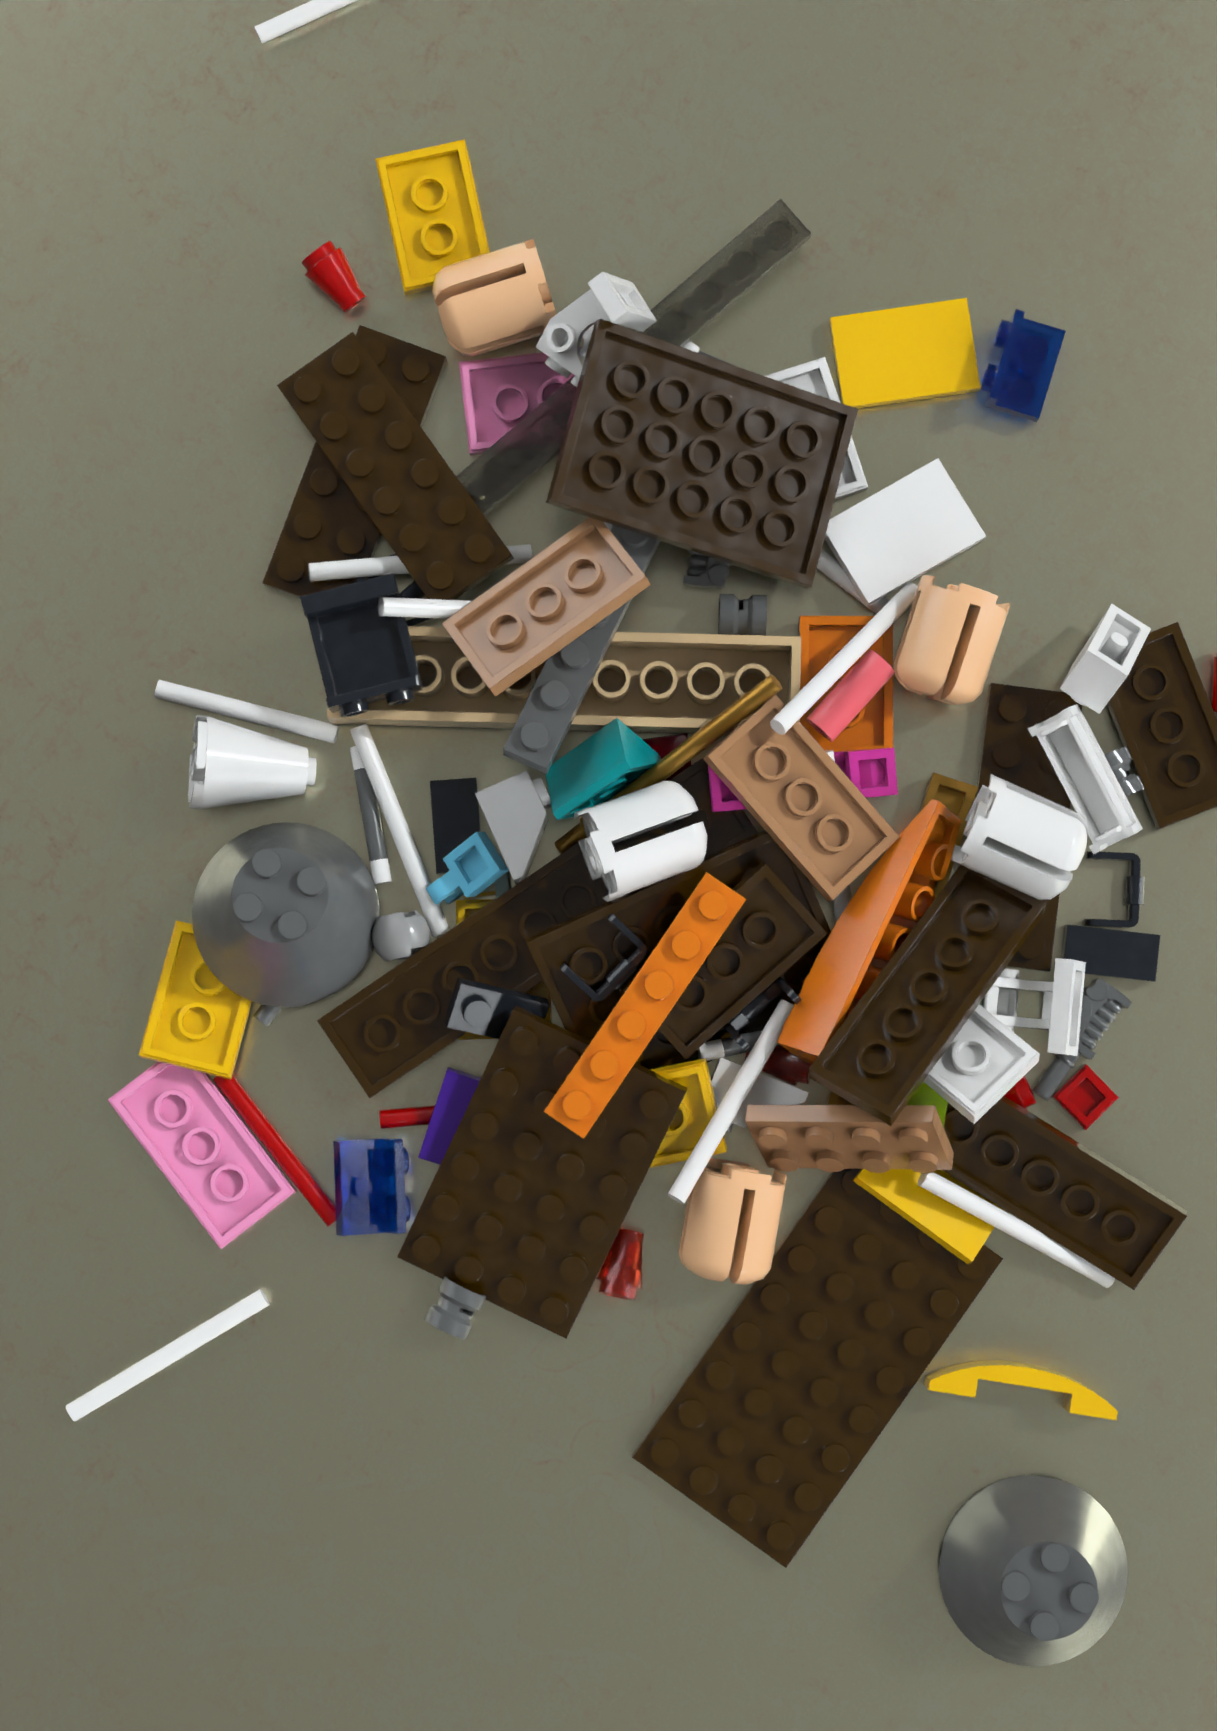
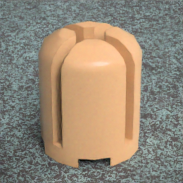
(493, 299)
(949, 641)
(732, 1222)

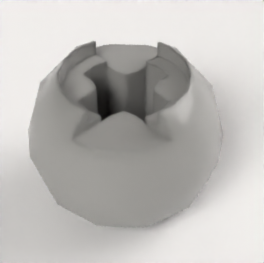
(400, 935)

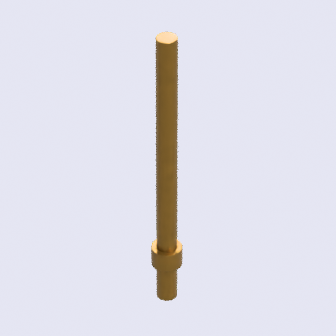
(688, 749)

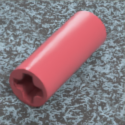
(850, 695)

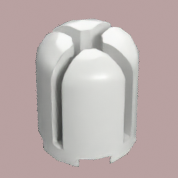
(630, 817)
(1022, 840)

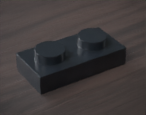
(487, 1008)

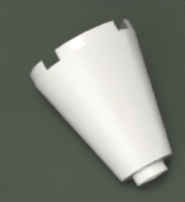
(243, 766)

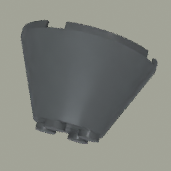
(285, 914)
(1033, 1570)

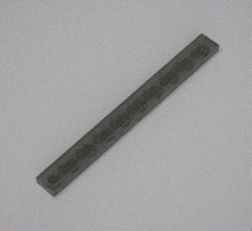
(678, 321)

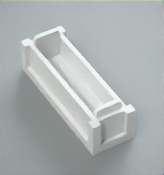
(1087, 777)

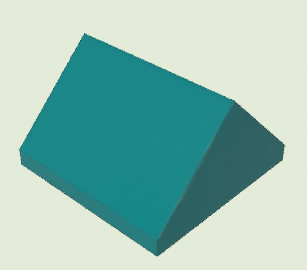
(598, 769)

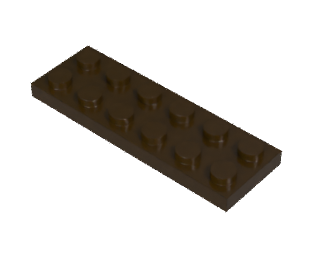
(395, 471)
(325, 514)
(1021, 760)
(926, 993)
(1062, 1189)

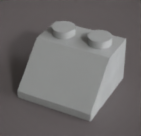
(516, 819)

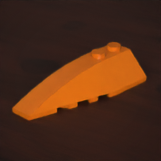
(871, 929)

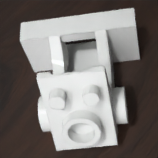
(609, 300)
(1060, 1004)

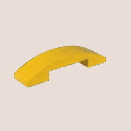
(963, 1380)

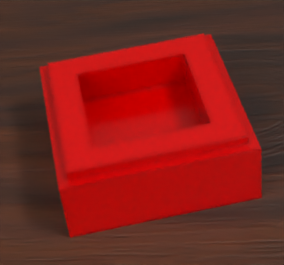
(1084, 1097)

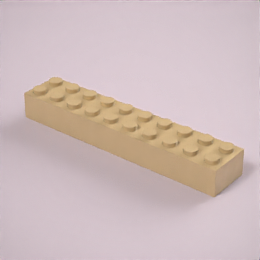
(643, 681)

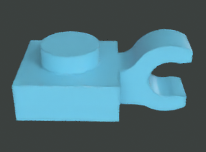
(472, 869)

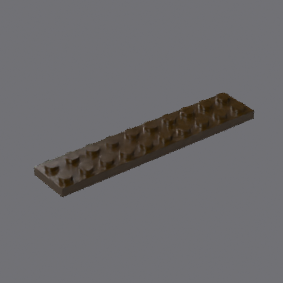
(402, 1014)

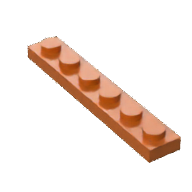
(645, 1005)

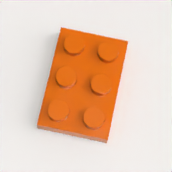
(820, 641)

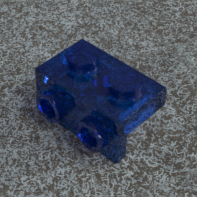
(1023, 366)
(371, 1186)

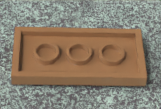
(546, 604)
(802, 800)
(849, 1138)

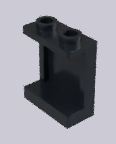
(358, 650)

